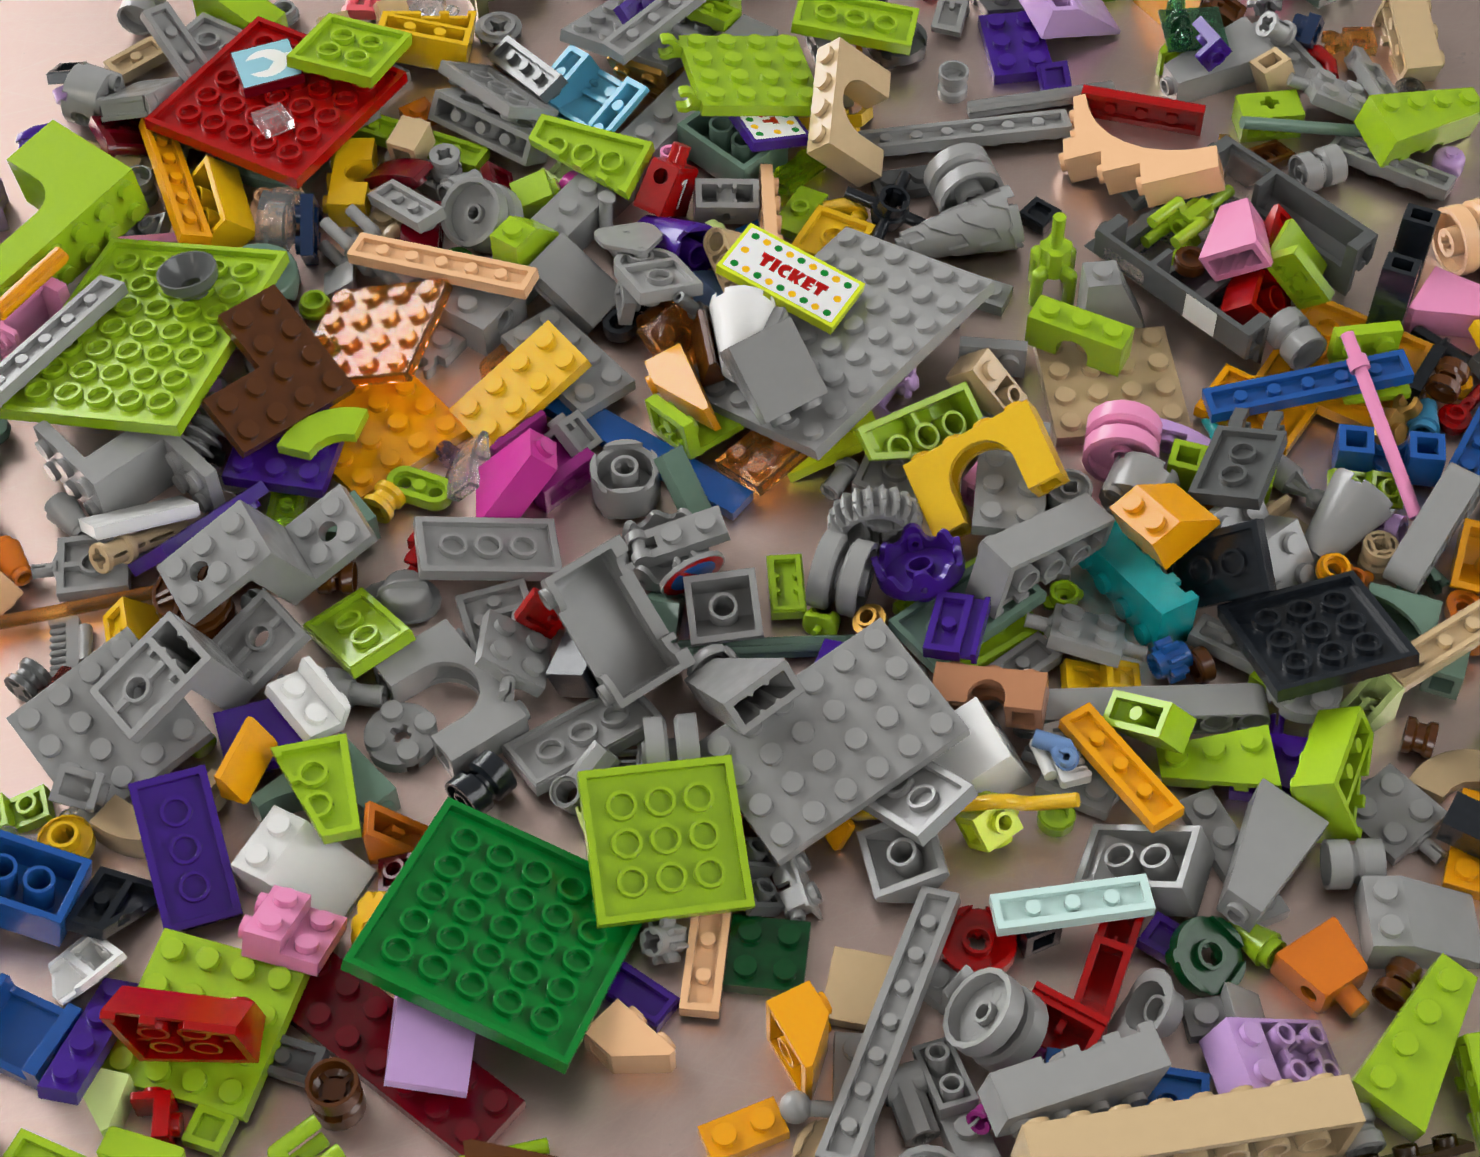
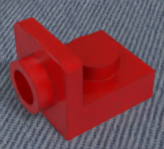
(537, 617)

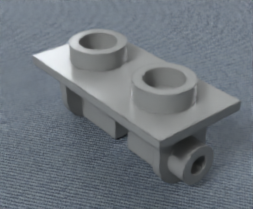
(802, 895)

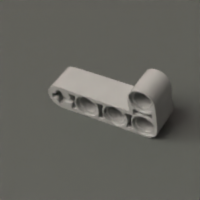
(1432, 529)

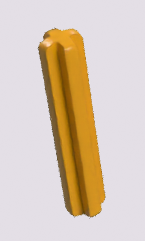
(32, 281)

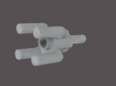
(346, 240)

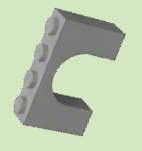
(444, 657)

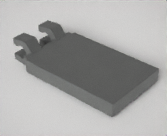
(1240, 462)

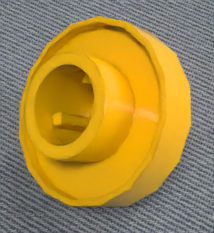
(69, 834)

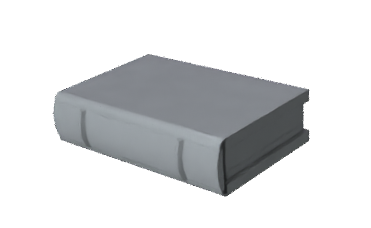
(137, 99)
(574, 283)

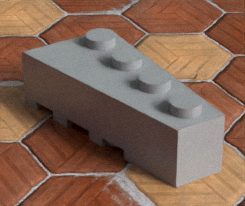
(1076, 1080)

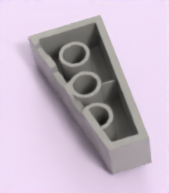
(1037, 550)

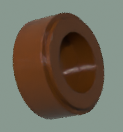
(1187, 262)
(1203, 665)

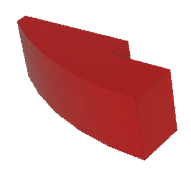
(1108, 964)

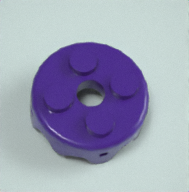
(919, 564)

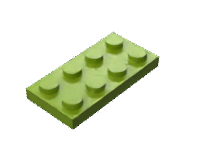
(858, 22)

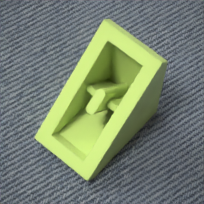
(1378, 698)
(110, 1098)

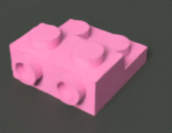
(290, 931)

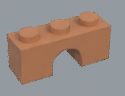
(1019, 691)

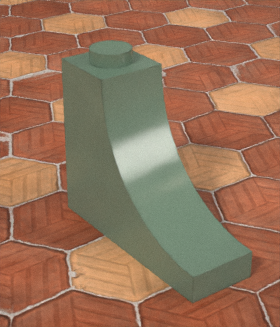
(369, 786)

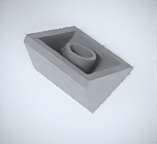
(900, 865)

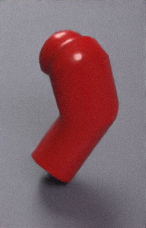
(1326, 60)

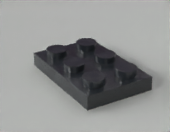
(1228, 565)

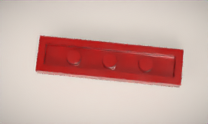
(1145, 110)

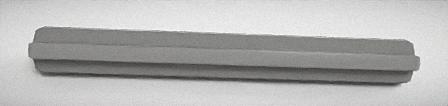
(1028, 101)

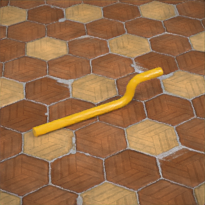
(1009, 801)

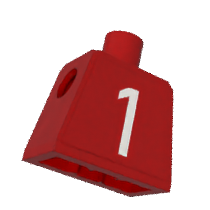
(668, 184)

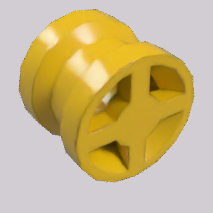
(385, 500)

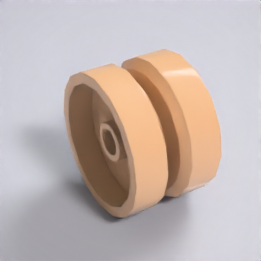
(1458, 237)

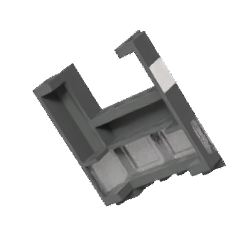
(1336, 236)

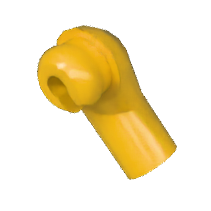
(848, 207)

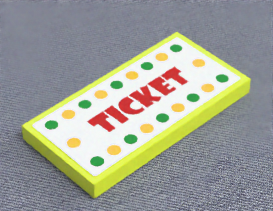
(792, 277)

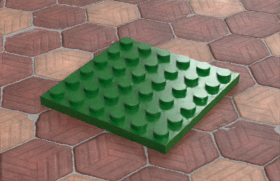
(494, 936)

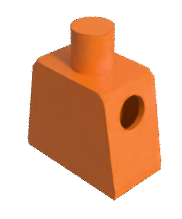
(1324, 969)

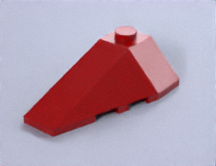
(1258, 289)

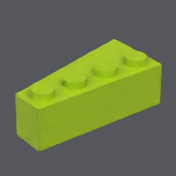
(1416, 121)
(1413, 1053)

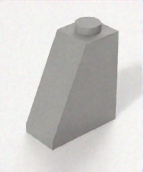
(1108, 293)

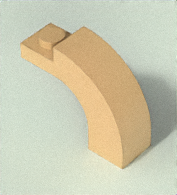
(118, 828)

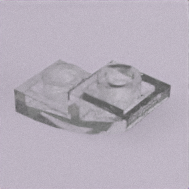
(464, 472)

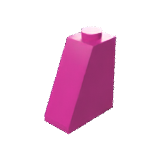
(515, 476)

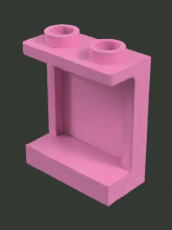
(32, 315)

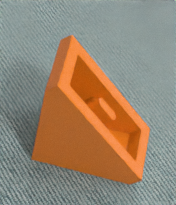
(389, 832)

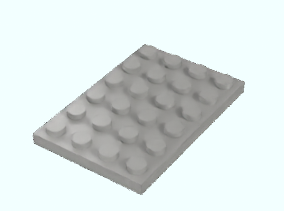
(839, 744)

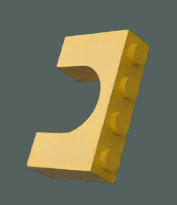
(938, 472)

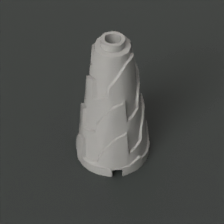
(969, 228)

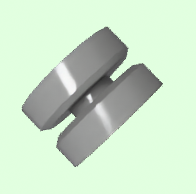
(960, 175)
(475, 210)
(841, 573)
(660, 748)
(995, 1019)

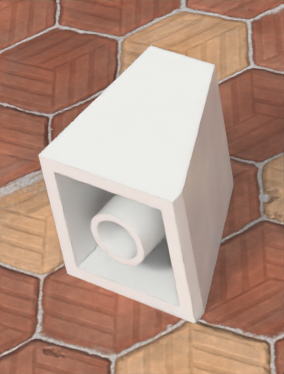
(986, 755)

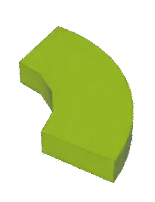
(323, 429)

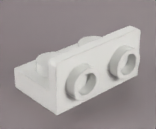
(309, 701)

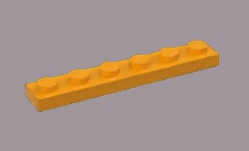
(176, 188)

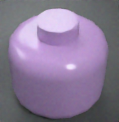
(1449, 159)

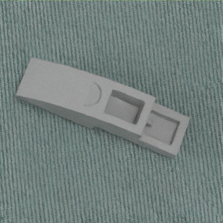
(952, 1098)

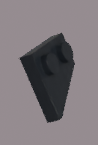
(111, 904)

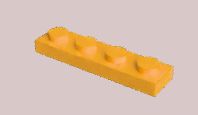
(1121, 767)

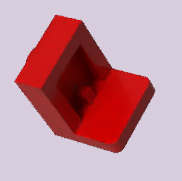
(164, 1109)

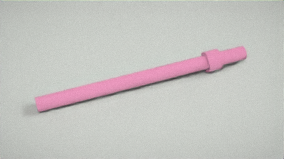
(1359, 366)

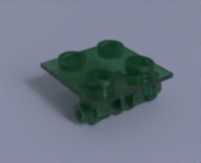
(1178, 26)

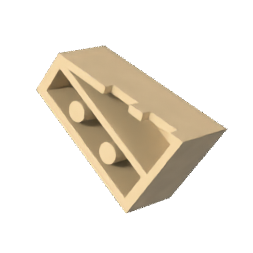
(1411, 38)

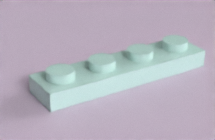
(1071, 905)

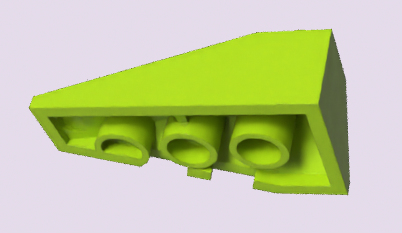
(920, 425)

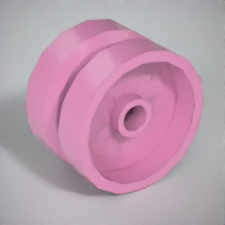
(1119, 429)

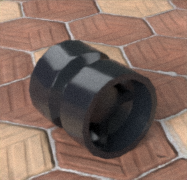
(486, 780)

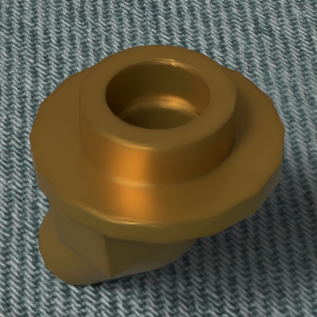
(868, 614)

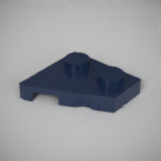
(308, 215)

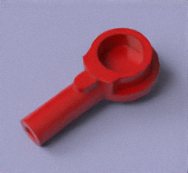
(1456, 417)

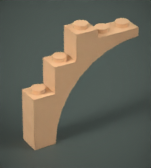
(1128, 167)

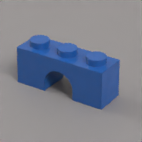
(1421, 453)

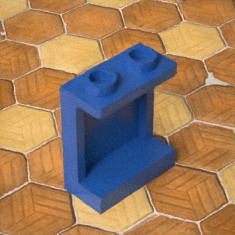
(31, 1032)

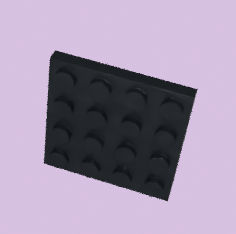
(1317, 636)

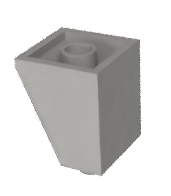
(775, 373)

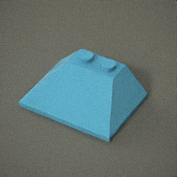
(593, 94)

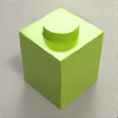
(535, 191)

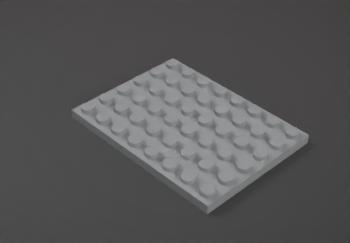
(889, 330)

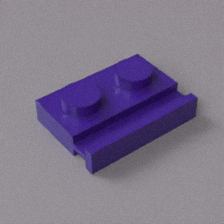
(956, 627)

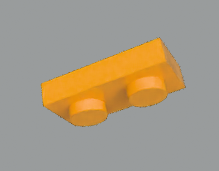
(744, 1130)

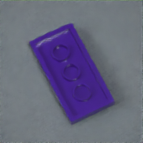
(185, 849)

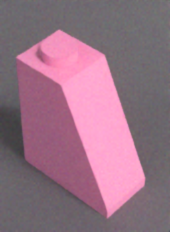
(1236, 242)
(1445, 305)

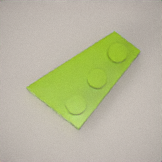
(1222, 759)
(323, 784)

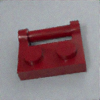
(118, 136)

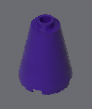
(682, 239)

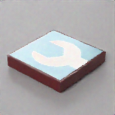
(265, 68)

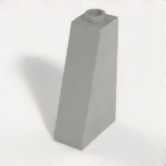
(1188, 79)
(744, 689)
(1268, 851)

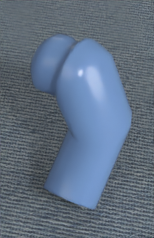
(1060, 748)

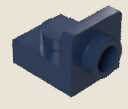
(1308, 29)

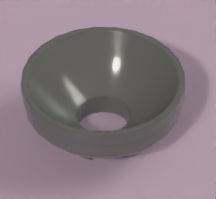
(188, 275)

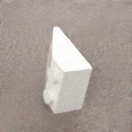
(292, 855)

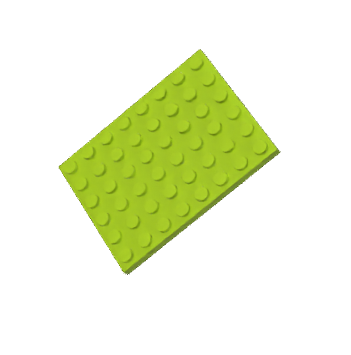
(150, 353)

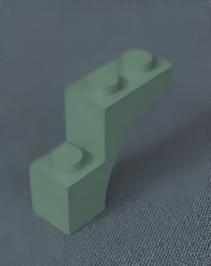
(1414, 617)

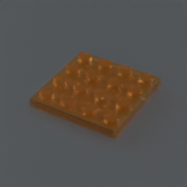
(383, 329)

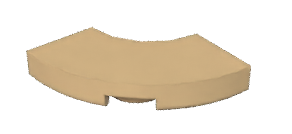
(1448, 773)

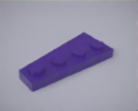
(169, 546)

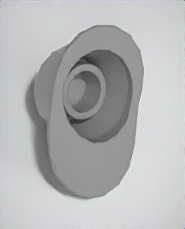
(407, 596)
(1150, 999)

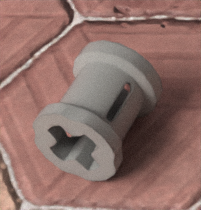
(1273, 27)

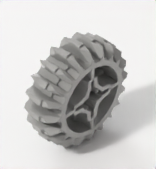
(874, 514)

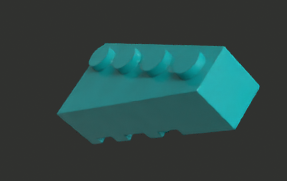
(1141, 591)

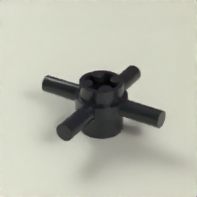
(889, 207)

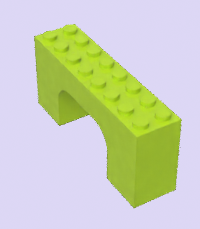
(80, 201)

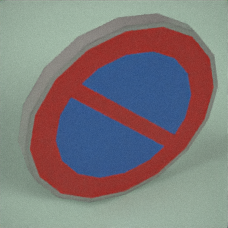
(696, 564)

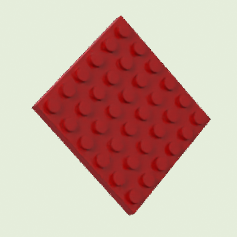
(217, 118)

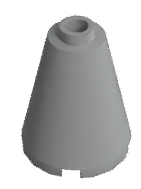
(1346, 514)

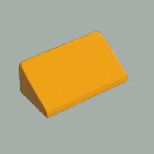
(245, 762)

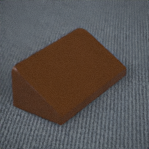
(706, 350)

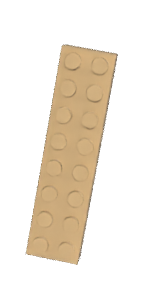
(1271, 1121)

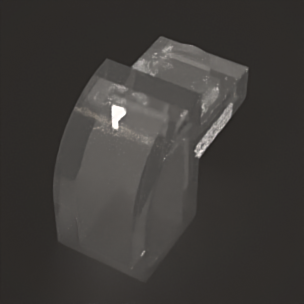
(276, 217)

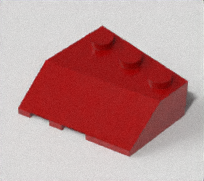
(185, 1026)

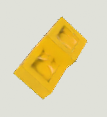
(1086, 675)

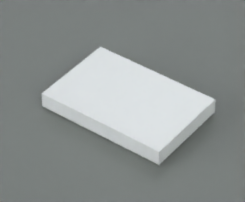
(139, 517)

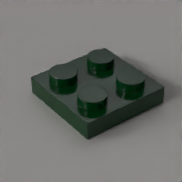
(766, 955)

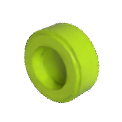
(1056, 822)

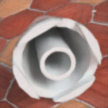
(738, 315)

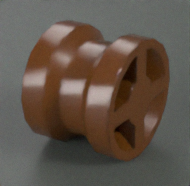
(1419, 737)

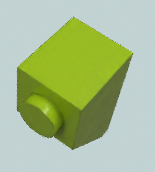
(520, 240)
(1150, 720)

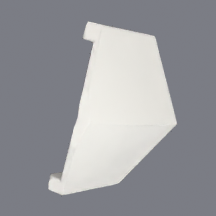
(83, 967)

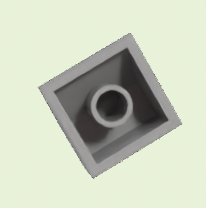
(723, 607)

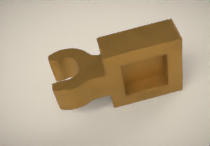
(1399, 415)

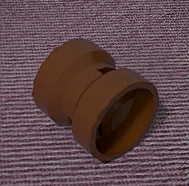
(1447, 382)
(344, 580)
(1398, 984)

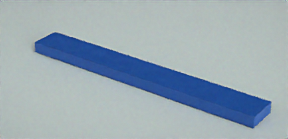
(718, 488)

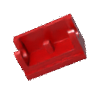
(1070, 1021)

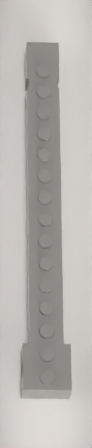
(575, 212)

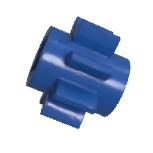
(1170, 660)

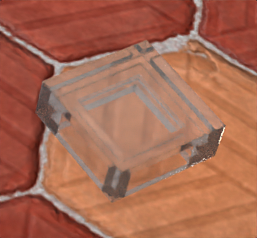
(273, 120)

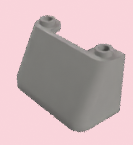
(614, 624)

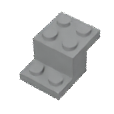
(1286, 542)

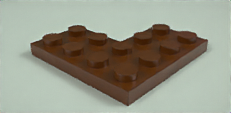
(290, 376)

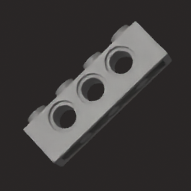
(474, 121)

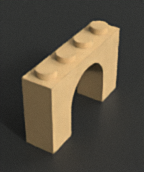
(831, 135)

